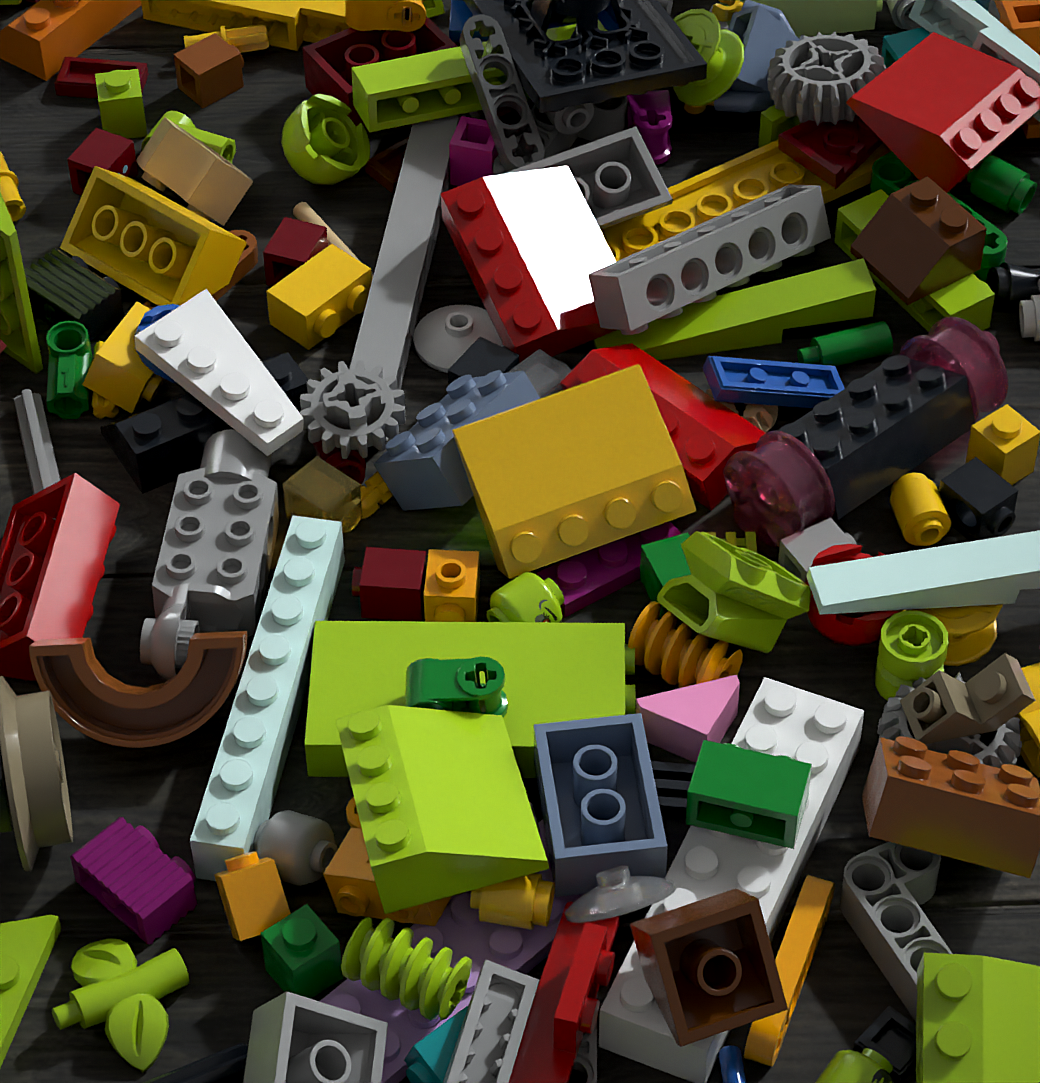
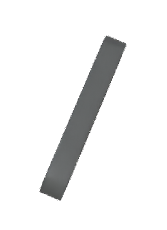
(498, 96)

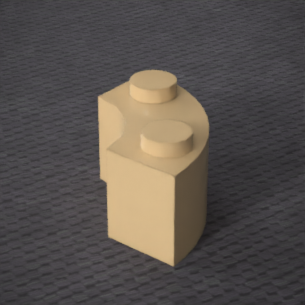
(193, 172)

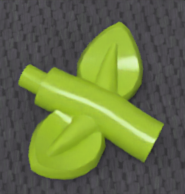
(123, 997)

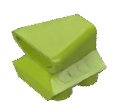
(734, 593)

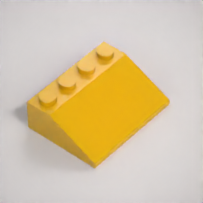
(573, 471)

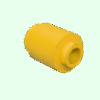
(919, 509)
(516, 902)

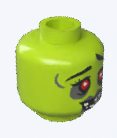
(527, 600)

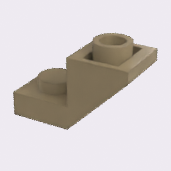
(953, 709)

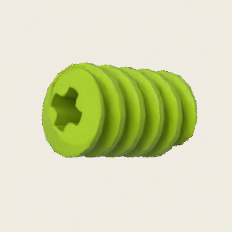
(405, 971)

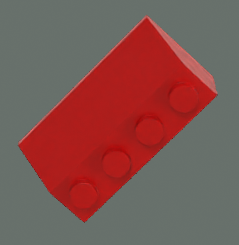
(699, 426)
(51, 567)

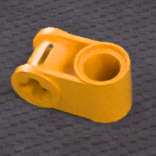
(384, 14)

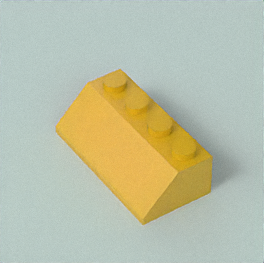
(149, 241)

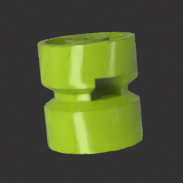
(909, 648)

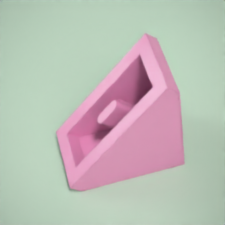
(688, 715)

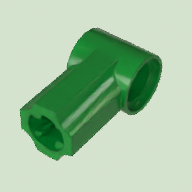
(67, 367)

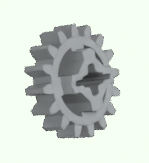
(352, 409)

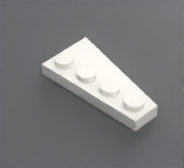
(220, 369)

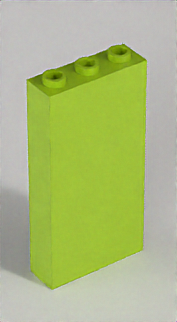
(548, 667)

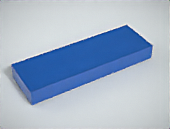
(771, 382)

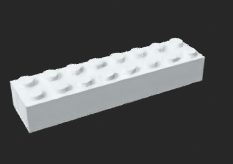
(713, 862)

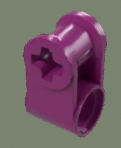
(653, 119)

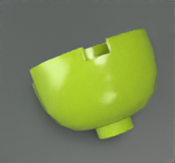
(324, 141)

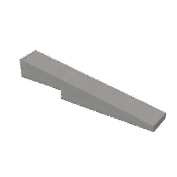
(492, 1026)

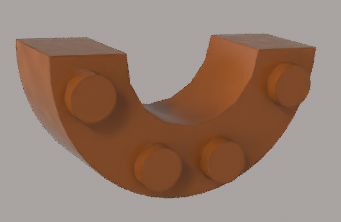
(138, 714)

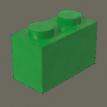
(748, 793)

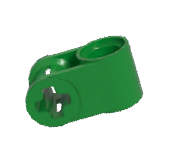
(456, 685)

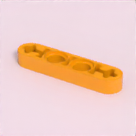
(792, 965)

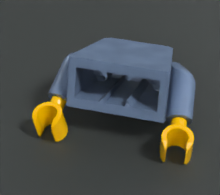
(761, 32)

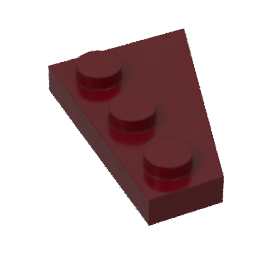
(830, 149)

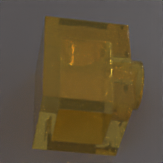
(324, 494)

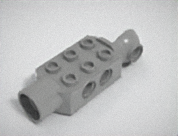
(213, 551)

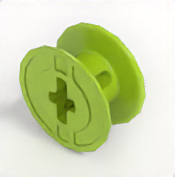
(719, 49)

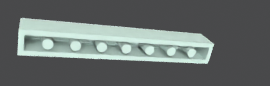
(268, 696)

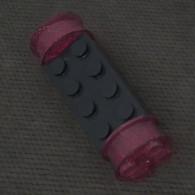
(868, 432)

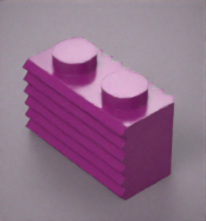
(135, 879)

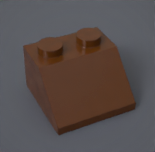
(920, 241)
(710, 965)

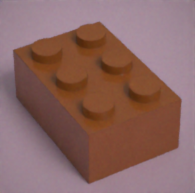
(953, 806)

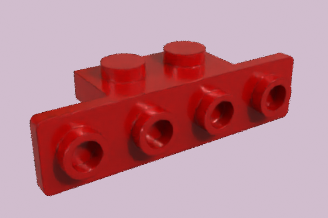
(565, 1000)

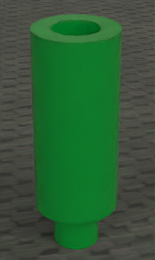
(848, 346)

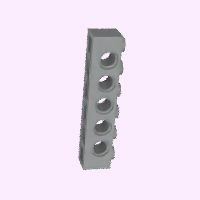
(708, 258)

